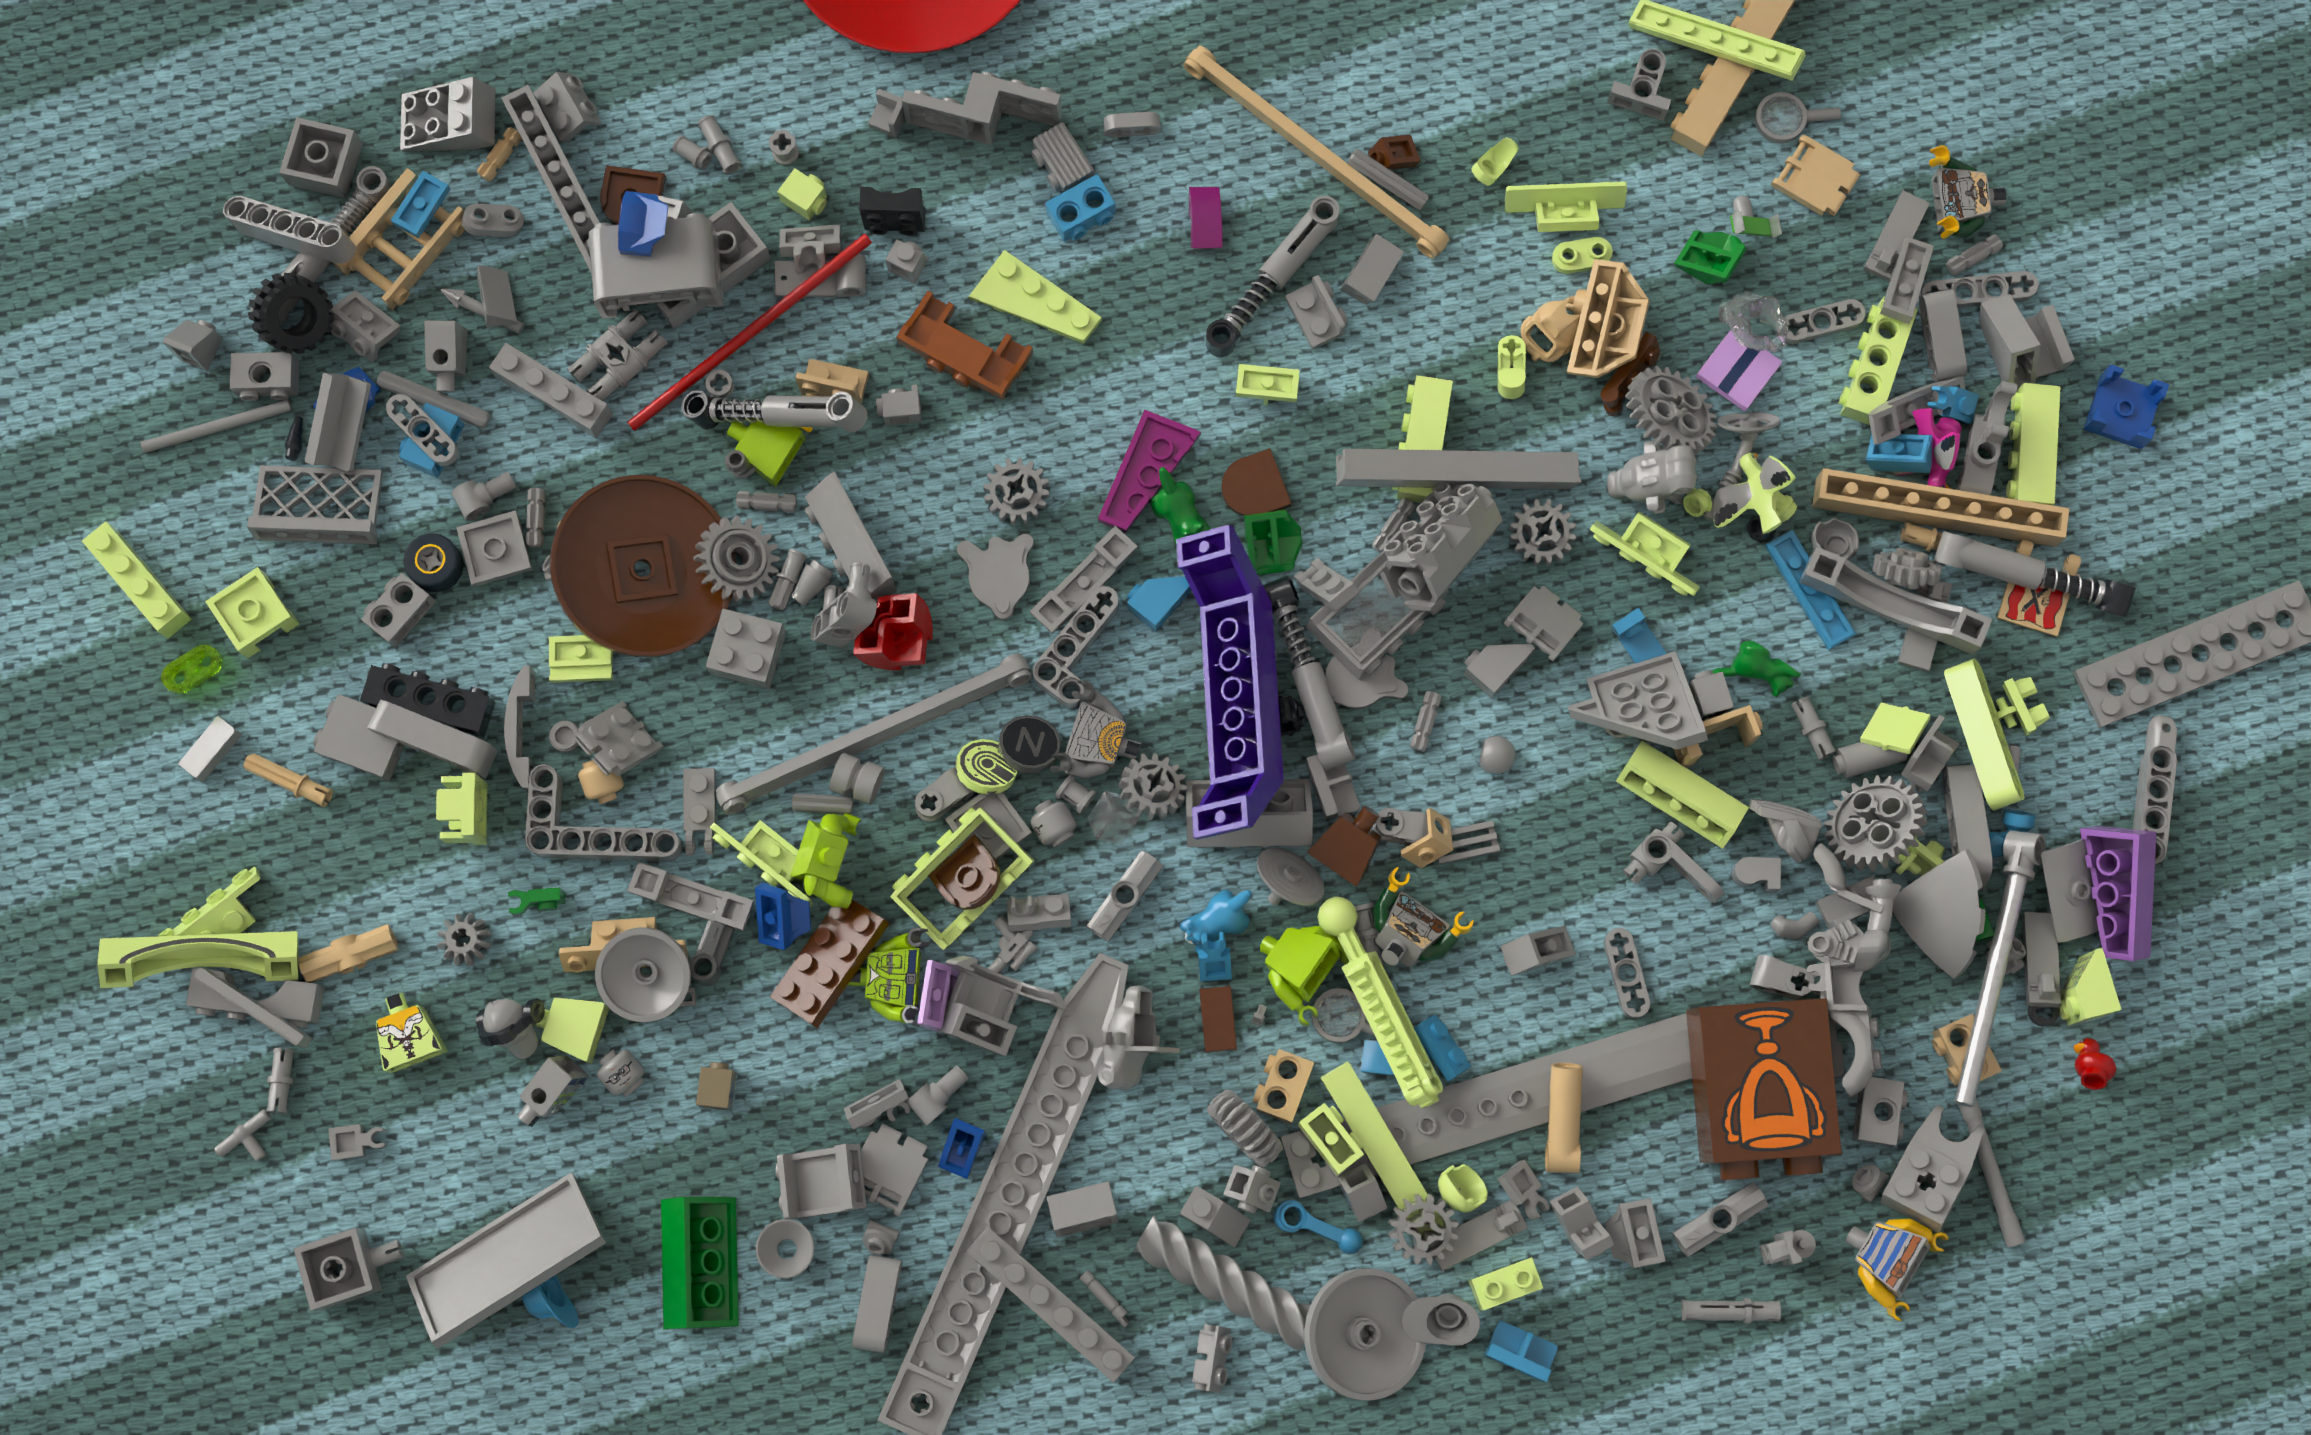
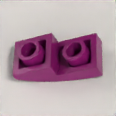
(1205, 217)

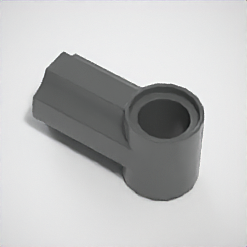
(711, 950)

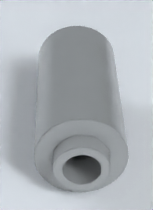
(1863, 758)

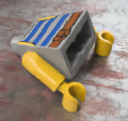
(1891, 1258)

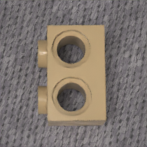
(1955, 1055)
(1291, 1089)

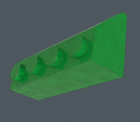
(699, 1262)

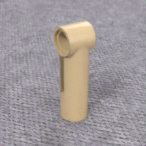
(1563, 1143)

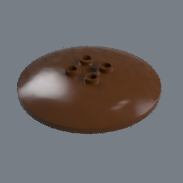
(595, 557)

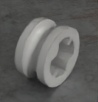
(712, 379)

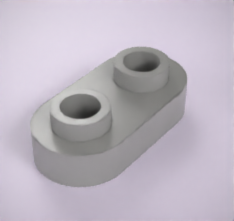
(493, 221)

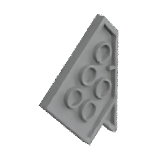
(1645, 702)

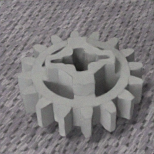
(1028, 497)
(1552, 539)
(1907, 568)
(1139, 778)
(1420, 1243)

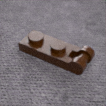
(1616, 388)

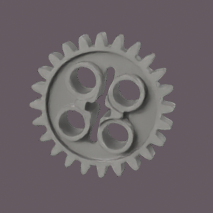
(1671, 410)
(1875, 823)

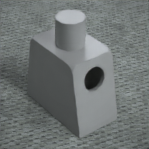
(442, 341)

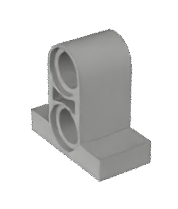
(1645, 80)

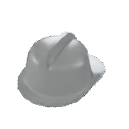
(1441, 1320)

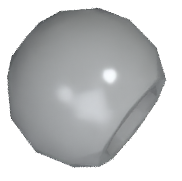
(1497, 755)

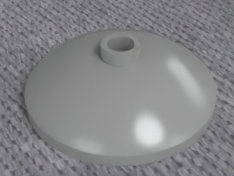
(631, 991)

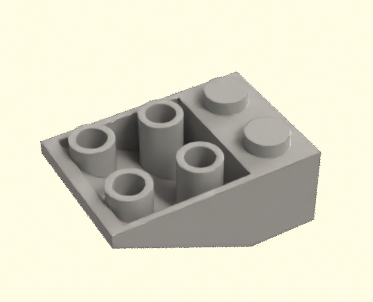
(448, 117)

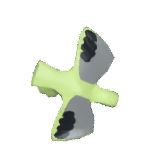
(1758, 493)

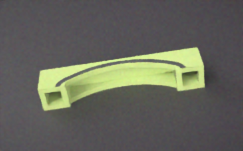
(134, 958)

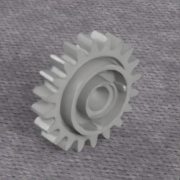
(721, 569)

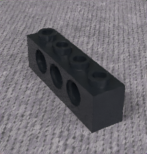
(472, 719)

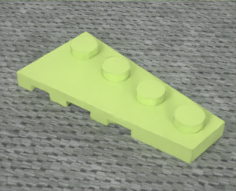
(1026, 294)

